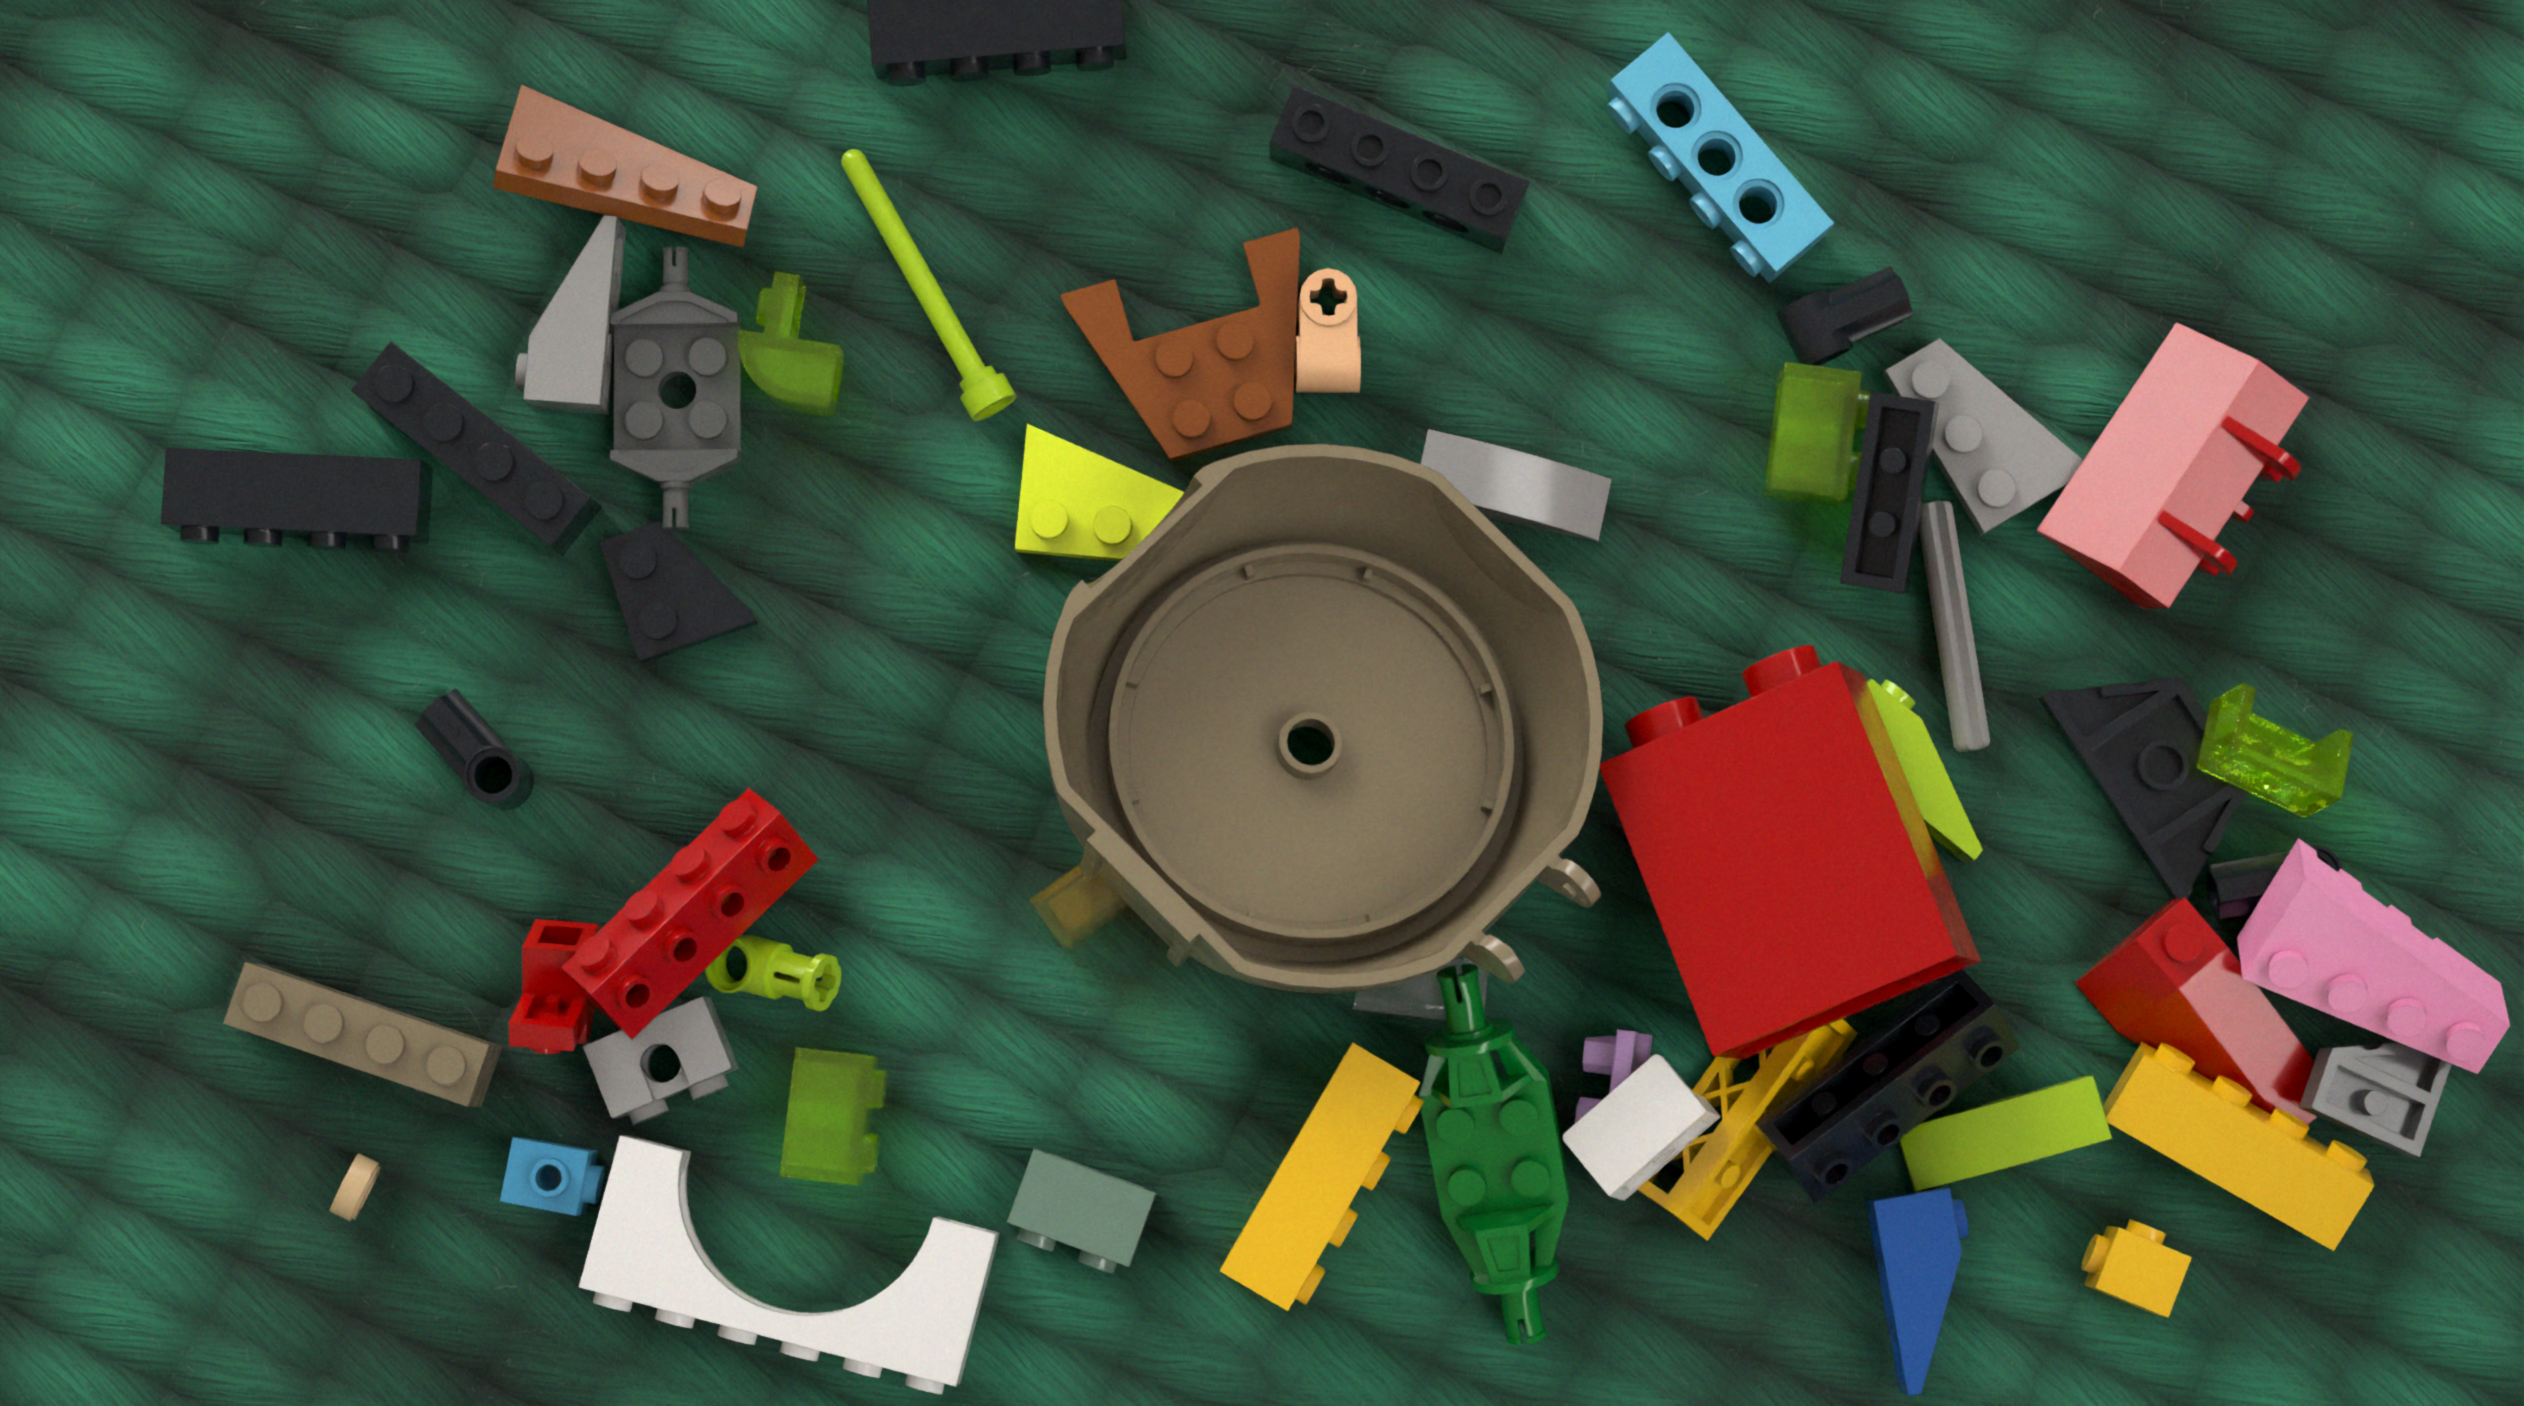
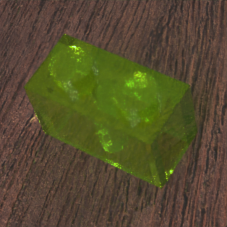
(1815, 434)
(832, 1117)

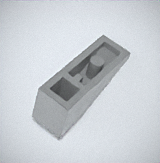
(573, 341)

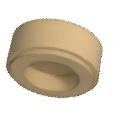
(355, 1187)

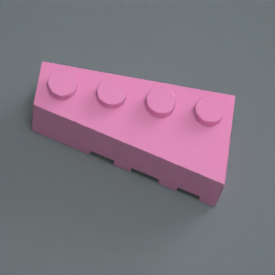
(2368, 964)

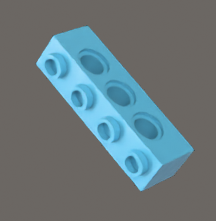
(1670, 75)

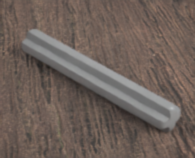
(1953, 627)

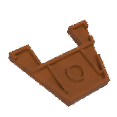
(1213, 378)

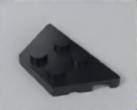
(2143, 758)

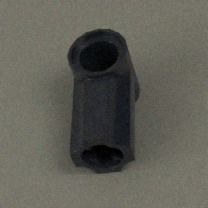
(1829, 323)
(473, 749)
(2239, 884)

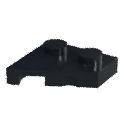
(668, 593)

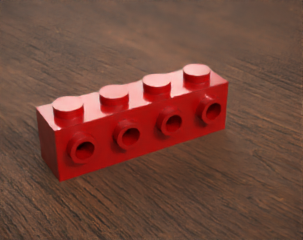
(690, 913)

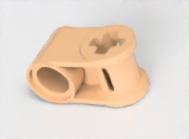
(1327, 345)

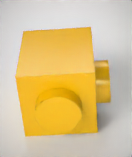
(2135, 1267)

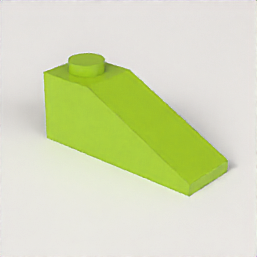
(1925, 772)

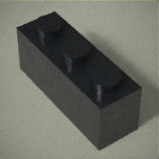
(1889, 492)

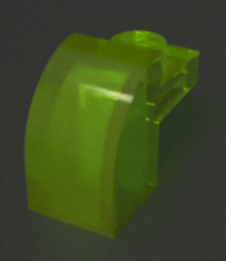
(788, 369)

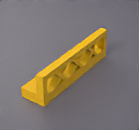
(1737, 1148)

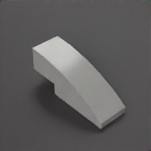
(1520, 486)

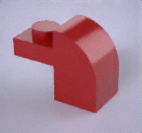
(552, 1008)

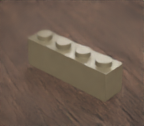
(362, 1034)

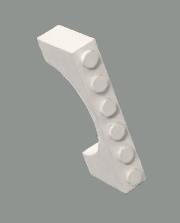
(651, 1256)

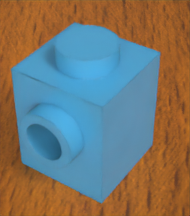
(552, 1176)

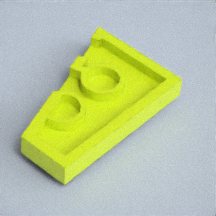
(1084, 502)

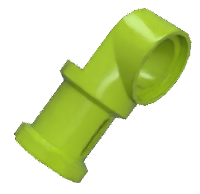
(796, 978)

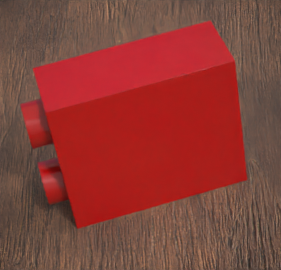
(1785, 854)

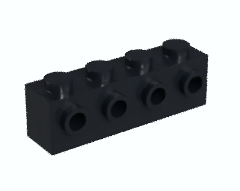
(1888, 1085)

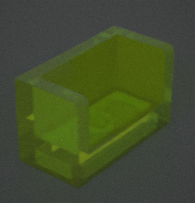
(2271, 759)

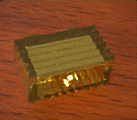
(1077, 907)

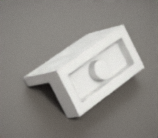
(1639, 1128)

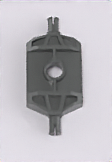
(668, 338)

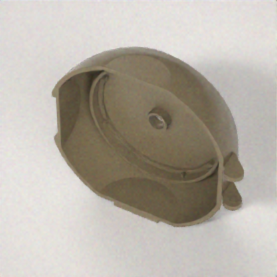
(1399, 628)

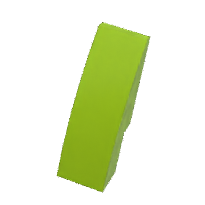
(2005, 1133)

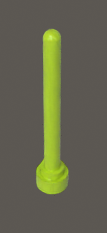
(982, 387)

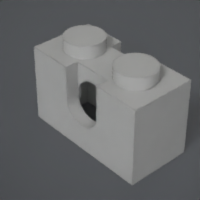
(624, 1068)

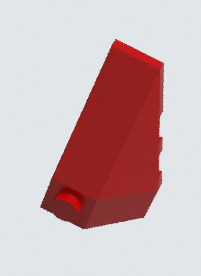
(2187, 990)

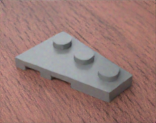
(1982, 439)

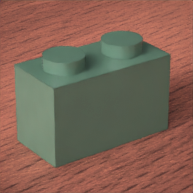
(1080, 1209)

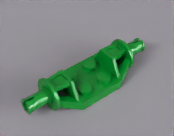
(1494, 1153)

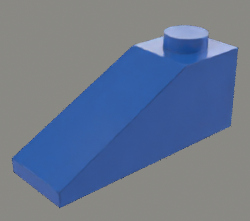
(1916, 1266)

